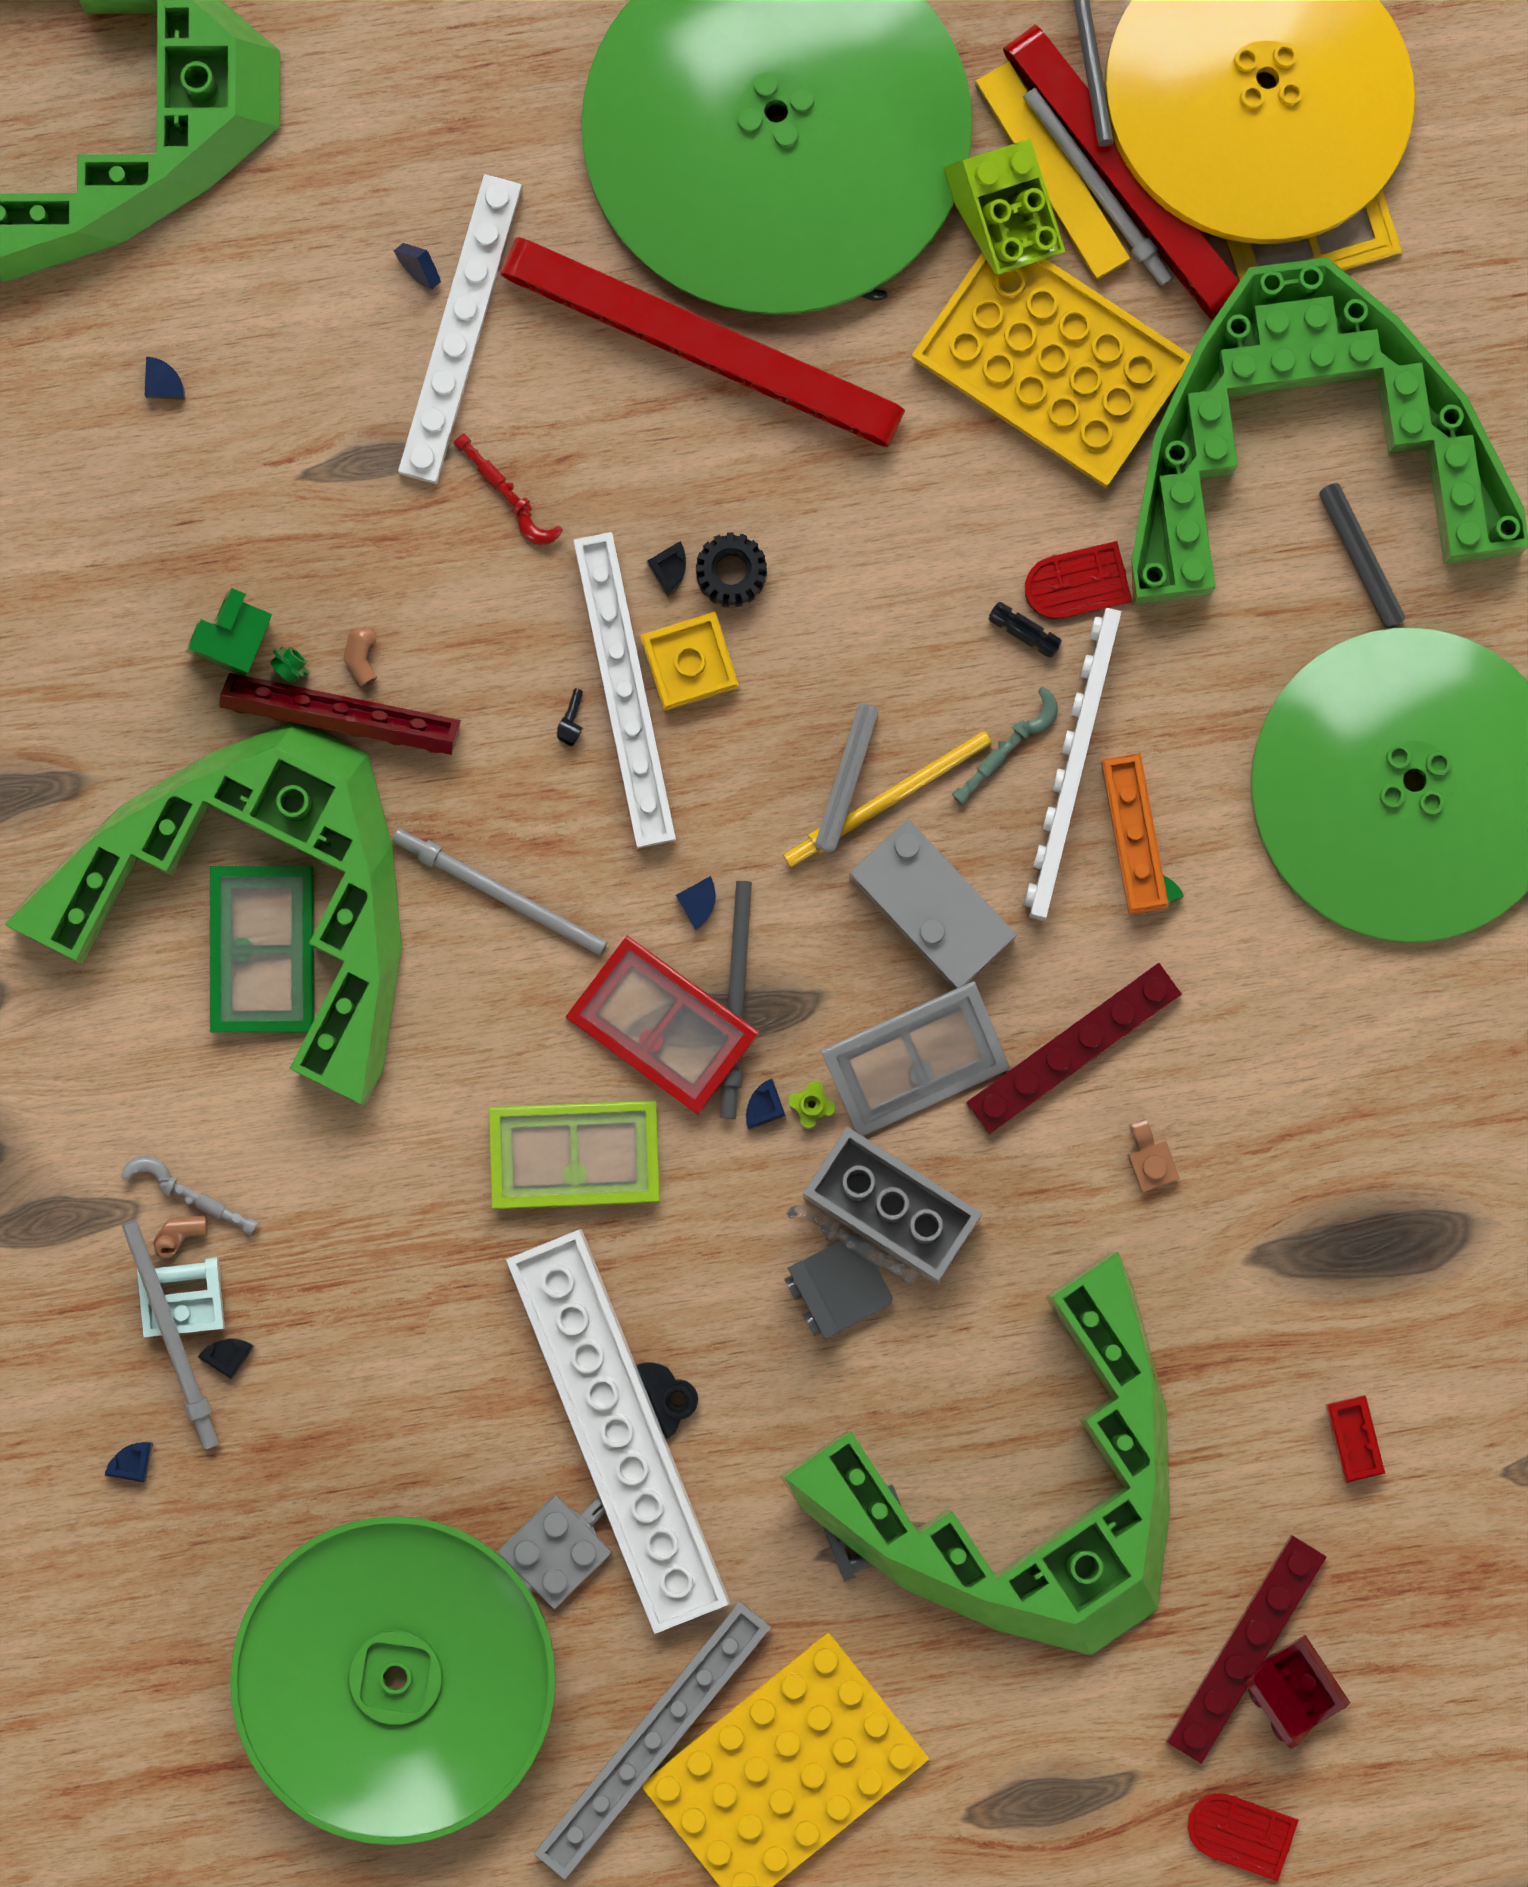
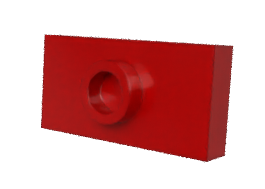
(1355, 1439)

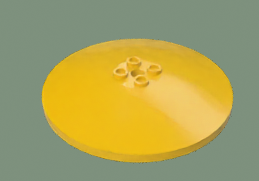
(1250, 156)

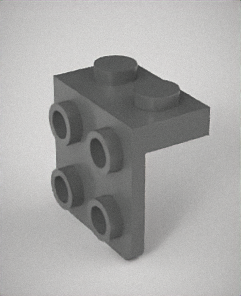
(837, 1288)

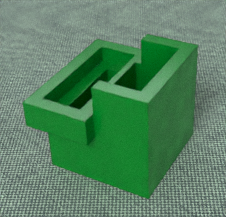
(233, 636)

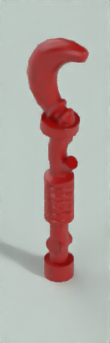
(521, 506)

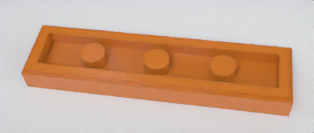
(1134, 834)

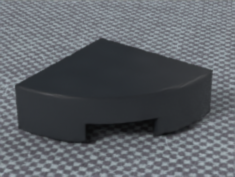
(669, 567)
(226, 1355)

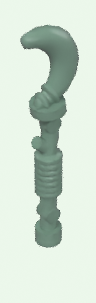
(1022, 730)

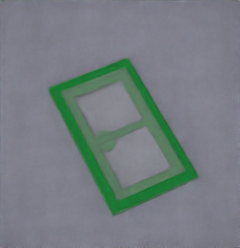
(261, 949)

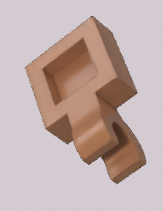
(1152, 1163)

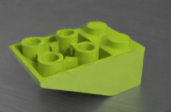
(1006, 206)

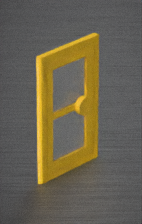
(1354, 243)

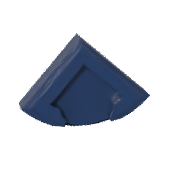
(418, 264)
(162, 380)
(698, 902)
(764, 1105)
(131, 1462)

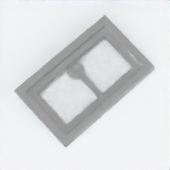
(915, 1059)

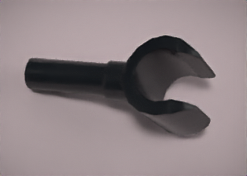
(568, 730)

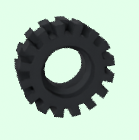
(727, 546)

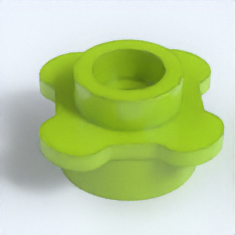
(808, 1115)

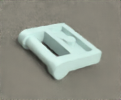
(190, 1310)

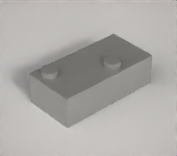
(932, 905)
(892, 1205)

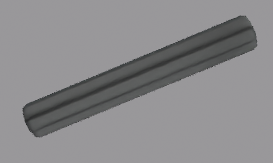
(1362, 555)

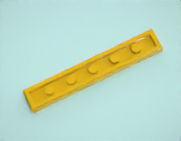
(1066, 190)

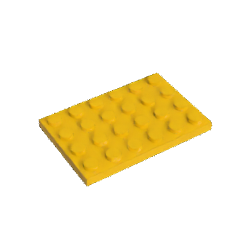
(1054, 362)
(785, 1769)

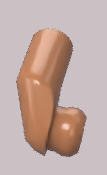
(356, 652)
(175, 1232)

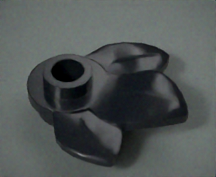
(660, 1386)

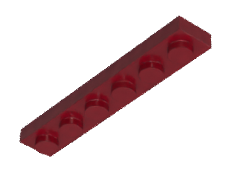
(339, 713)
(1073, 1048)
(1246, 1648)

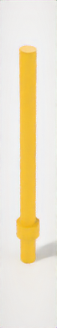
(894, 794)

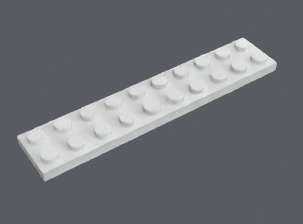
(618, 1431)

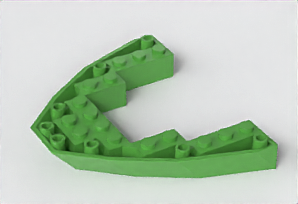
(212, 111)
(1300, 330)
(304, 794)
(1085, 1578)

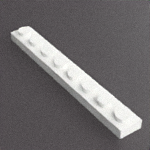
(460, 329)
(624, 690)
(1067, 780)

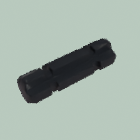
(1025, 629)

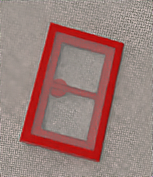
(662, 1025)

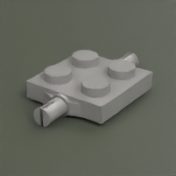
(556, 1549)

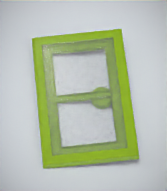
(574, 1154)

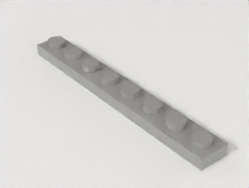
(652, 1740)

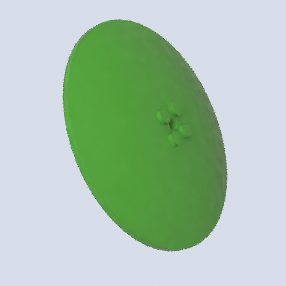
(765, 208)

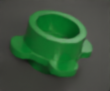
(289, 664)

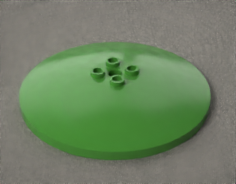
(1336, 797)
(316, 1693)

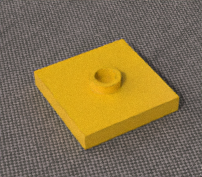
(689, 661)

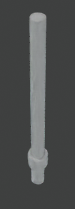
(1143, 249)
(432, 854)
(196, 1406)

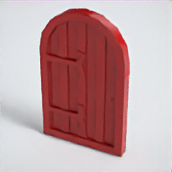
(1078, 582)
(1241, 1833)

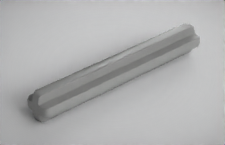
(846, 778)

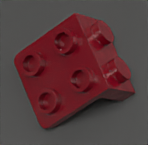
(1296, 1691)

